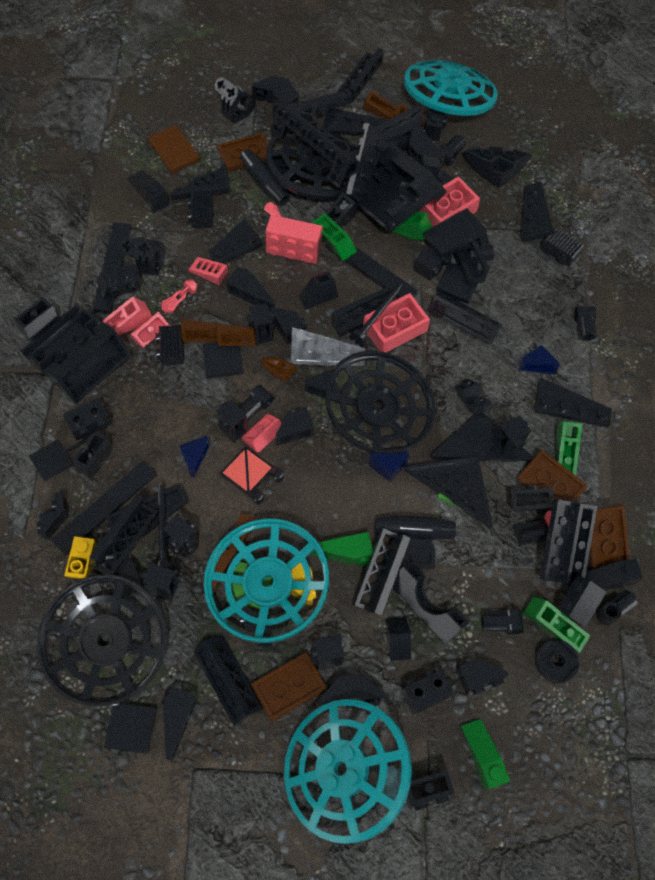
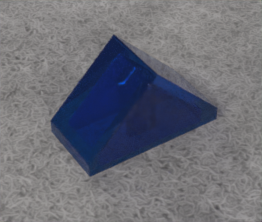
(539, 362)
(194, 453)
(388, 464)

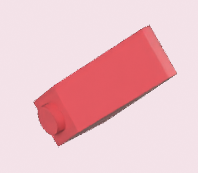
(128, 316)

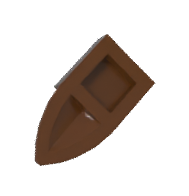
(279, 368)

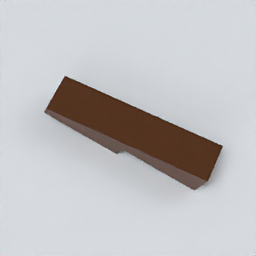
(383, 108)
(215, 332)
(228, 555)

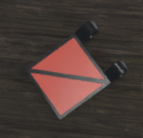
(248, 472)

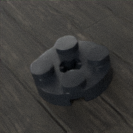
(555, 673)

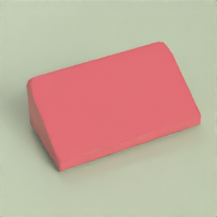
(147, 331)
(262, 432)

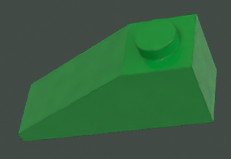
(413, 226)
(335, 237)
(568, 444)
(348, 549)
(556, 623)
(485, 755)

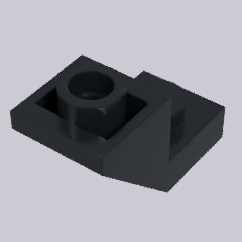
(472, 397)
(53, 520)
(250, 627)

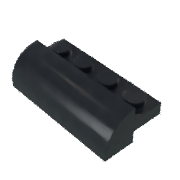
(568, 541)

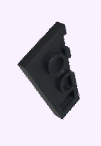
(236, 244)

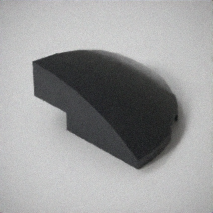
(496, 164)

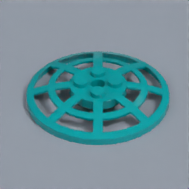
(452, 79)
(259, 570)
(356, 773)

